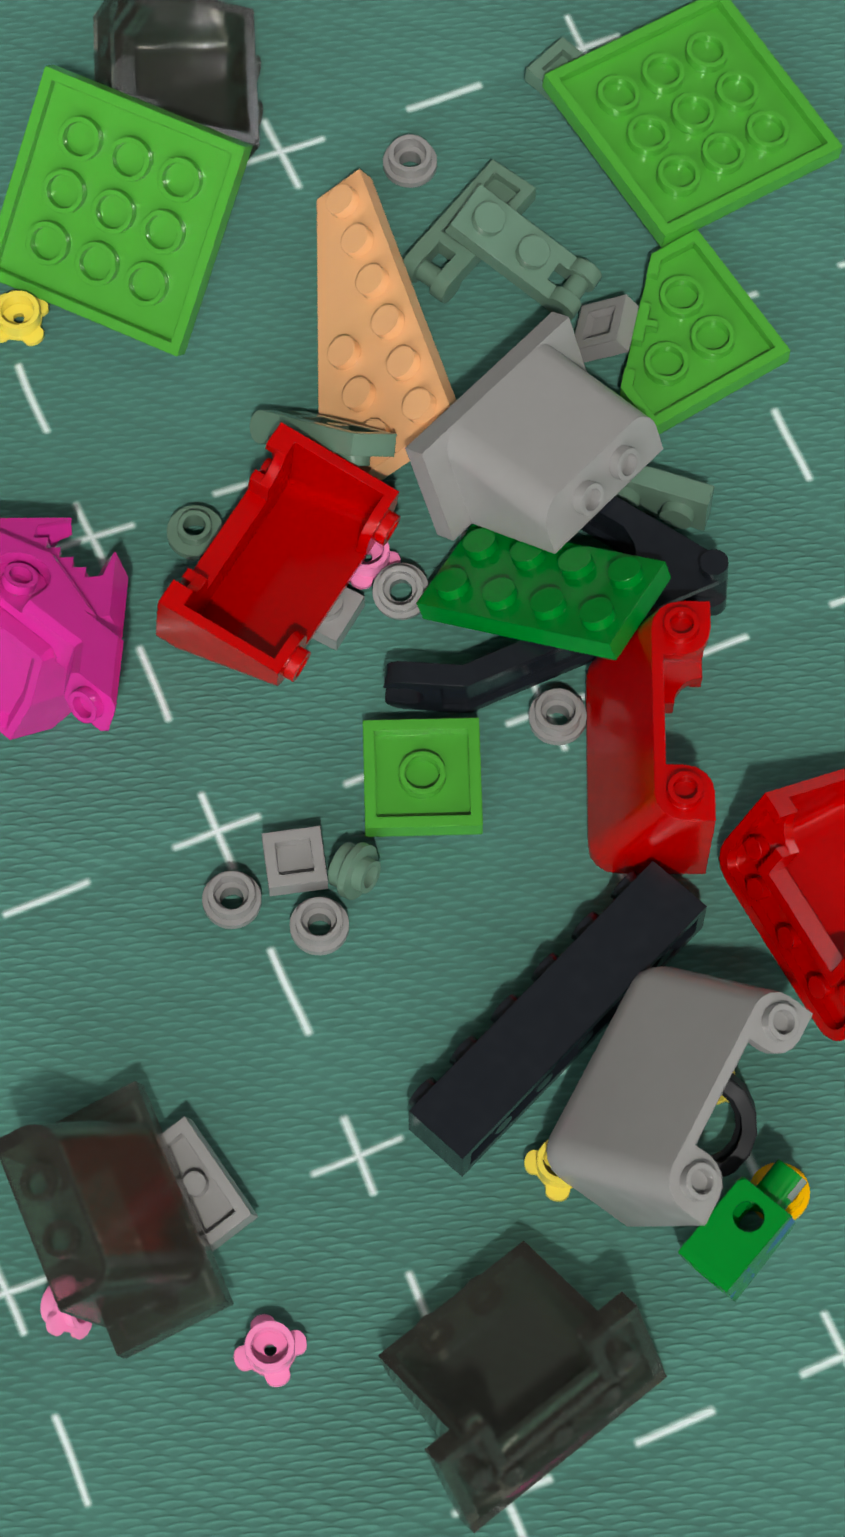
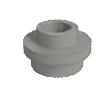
(412, 149)
(391, 576)
(561, 702)
(228, 884)
(319, 910)

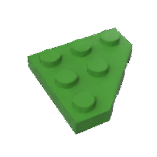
(694, 335)

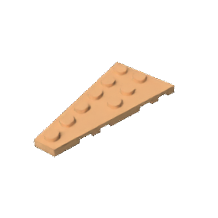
(372, 334)

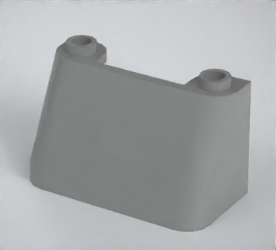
(653, 1087)

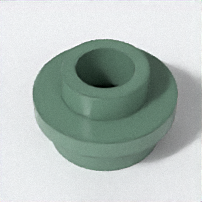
(192, 546)
(354, 869)

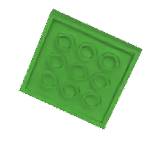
(691, 117)
(117, 209)

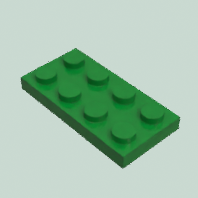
(564, 600)

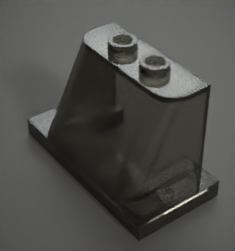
(184, 59)
(114, 1221)
(518, 1378)

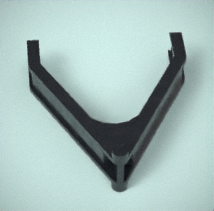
(694, 574)

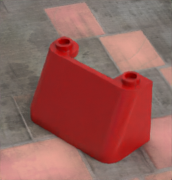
(279, 561)
(634, 799)
(791, 882)

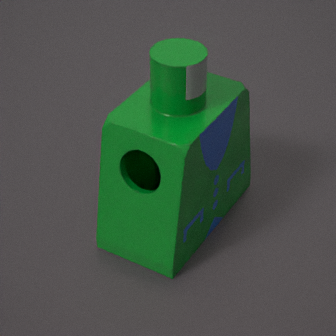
(733, 1256)

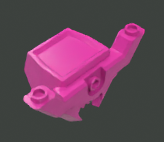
(56, 631)

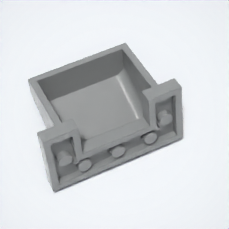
(532, 445)

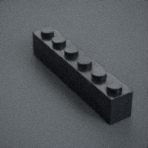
(554, 1018)

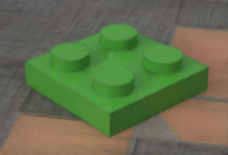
(422, 777)

